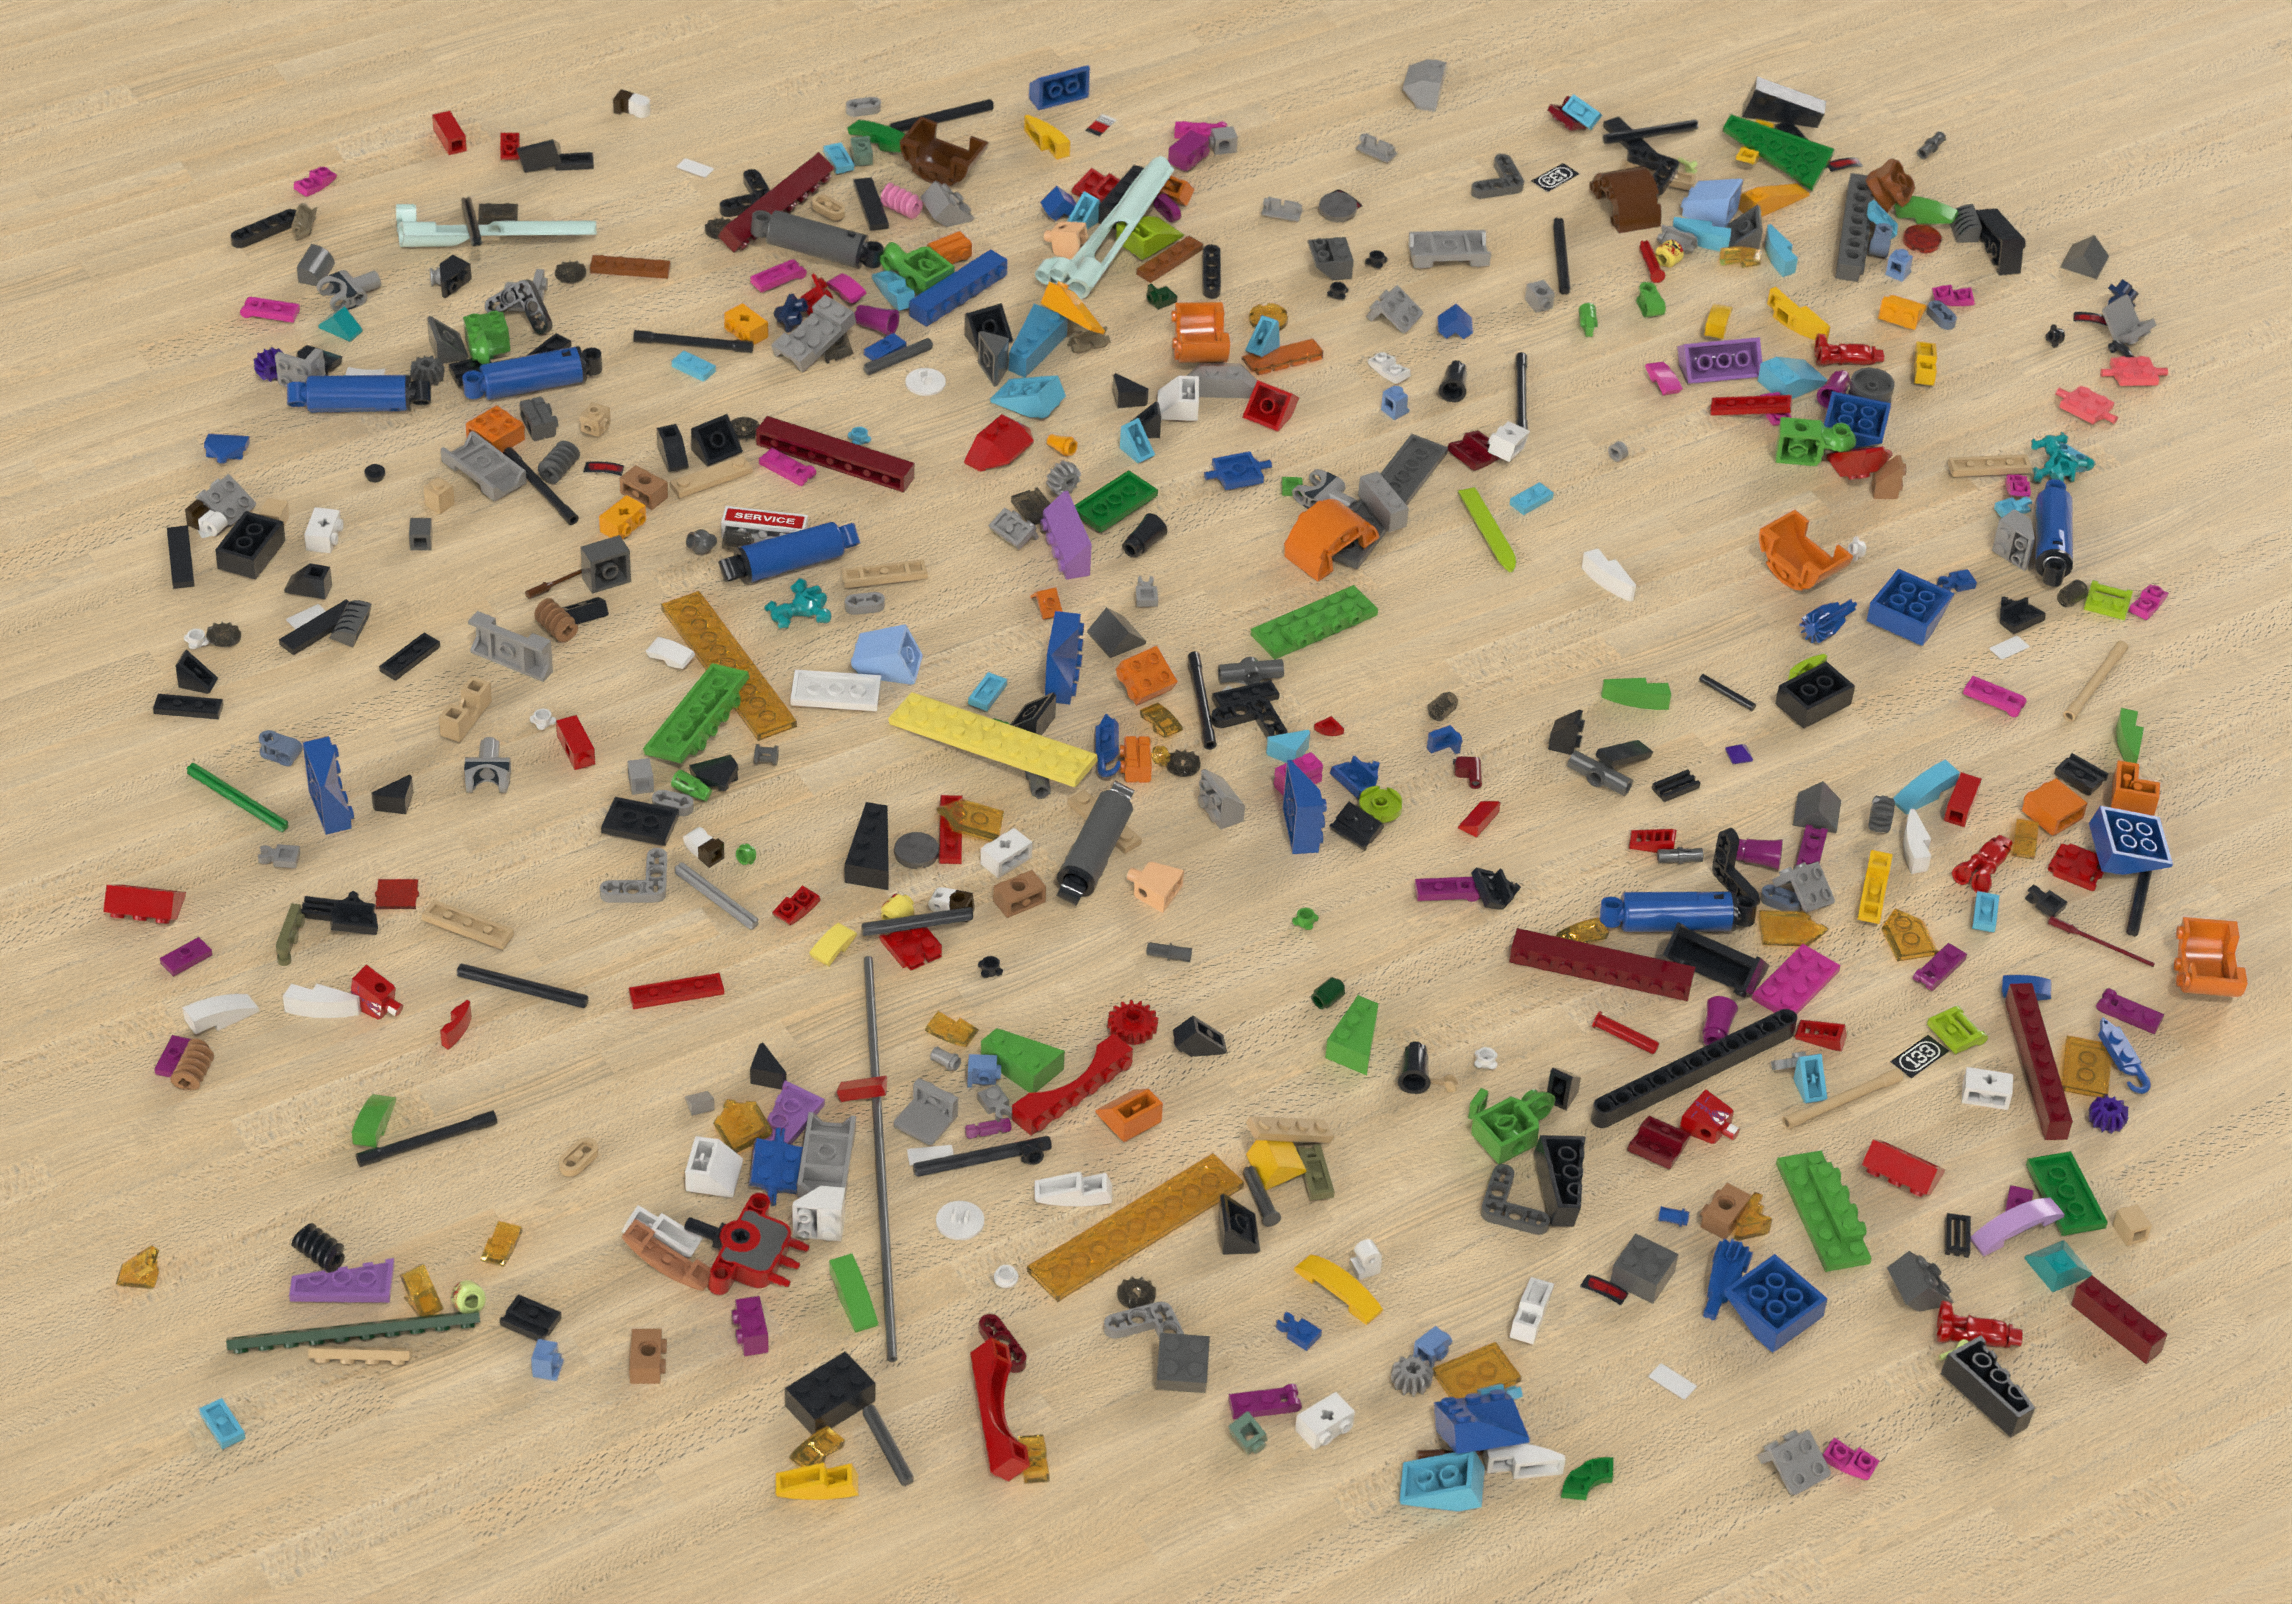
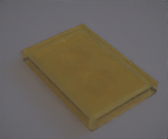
(2086, 1067)
(1475, 1371)

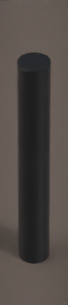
(1727, 692)

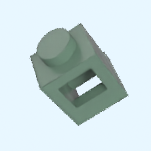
(861, 151)
(1246, 1426)

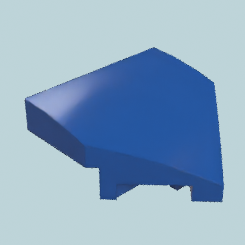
(225, 446)
(1356, 775)

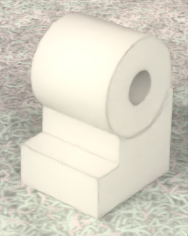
(1367, 1260)

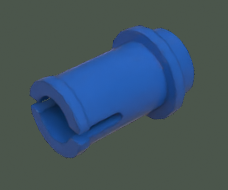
(1674, 1216)

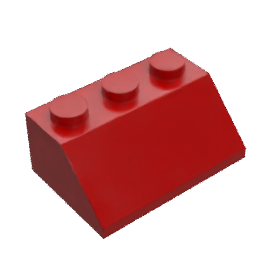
(143, 902)
(1902, 1168)

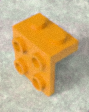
(1901, 311)

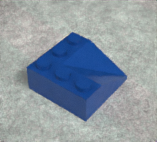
(1864, 417)
(1909, 607)
(1064, 656)
(326, 785)
(1303, 811)
(2129, 841)
(1776, 1302)
(1480, 1422)

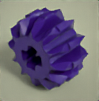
(265, 364)
(2108, 1114)

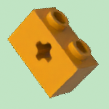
(746, 324)
(622, 517)

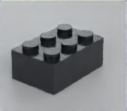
(250, 545)
(1815, 694)
(830, 1393)

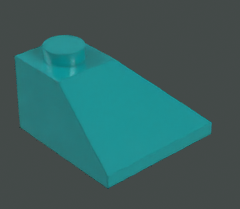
(2058, 1266)

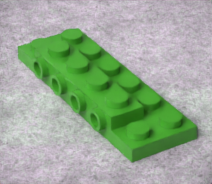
(1314, 622)
(698, 714)
(1825, 1210)

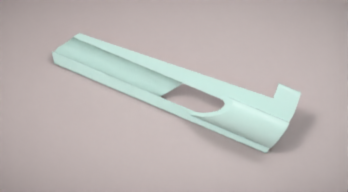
(431, 235)
(1083, 269)

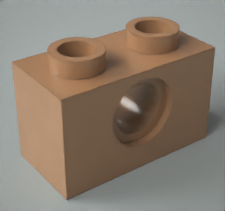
(644, 487)
(1019, 893)
(1724, 1210)
(646, 1356)

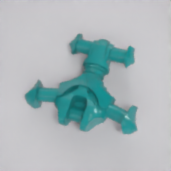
(2060, 463)
(805, 603)

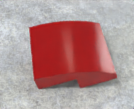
(1095, 184)

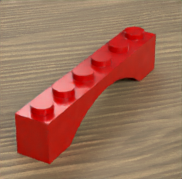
(1040, 1108)
(991, 1370)

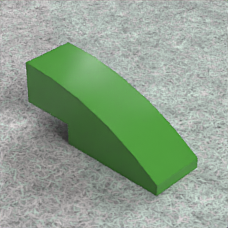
(1926, 211)
(1637, 693)
(2129, 735)
(373, 1120)
(853, 1292)

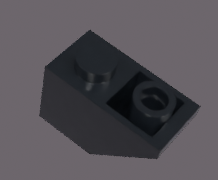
(454, 274)
(672, 447)
(310, 581)
(1565, 733)

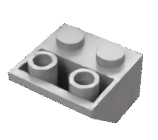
(946, 205)
(2014, 539)
(1220, 800)

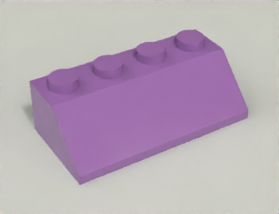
(1720, 360)
(1067, 537)

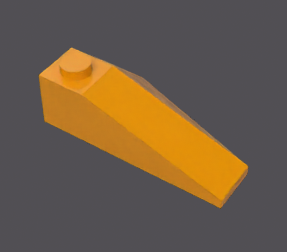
(1771, 197)
(1069, 305)

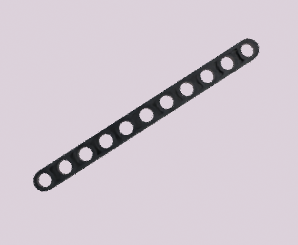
(1693, 1068)

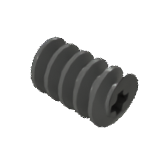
(558, 461)

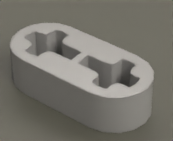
(863, 106)
(865, 603)
(674, 800)

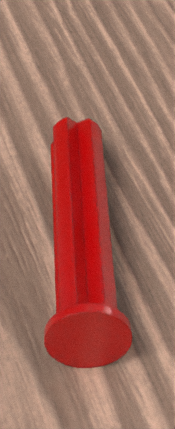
(1657, 274)
(1625, 1033)

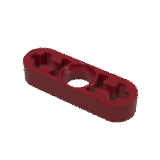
(1002, 1333)

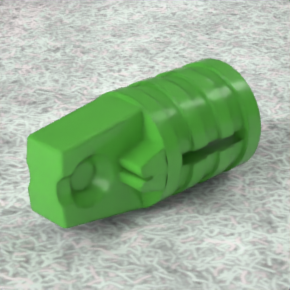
(1588, 318)
(695, 788)

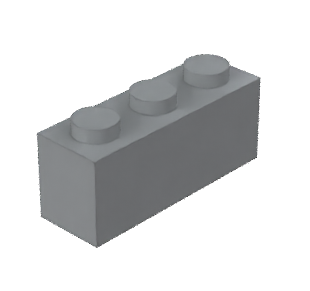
(1383, 501)

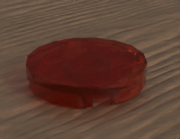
(1922, 238)

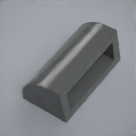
(314, 265)

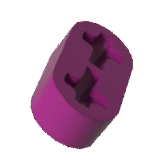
(1167, 208)

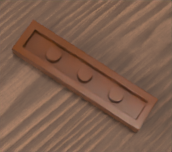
(1169, 259)
(630, 266)

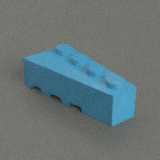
(1036, 340)

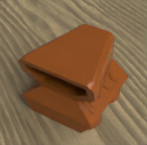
(1890, 184)

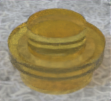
(1160, 755)

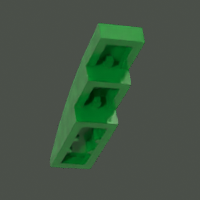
(880, 134)

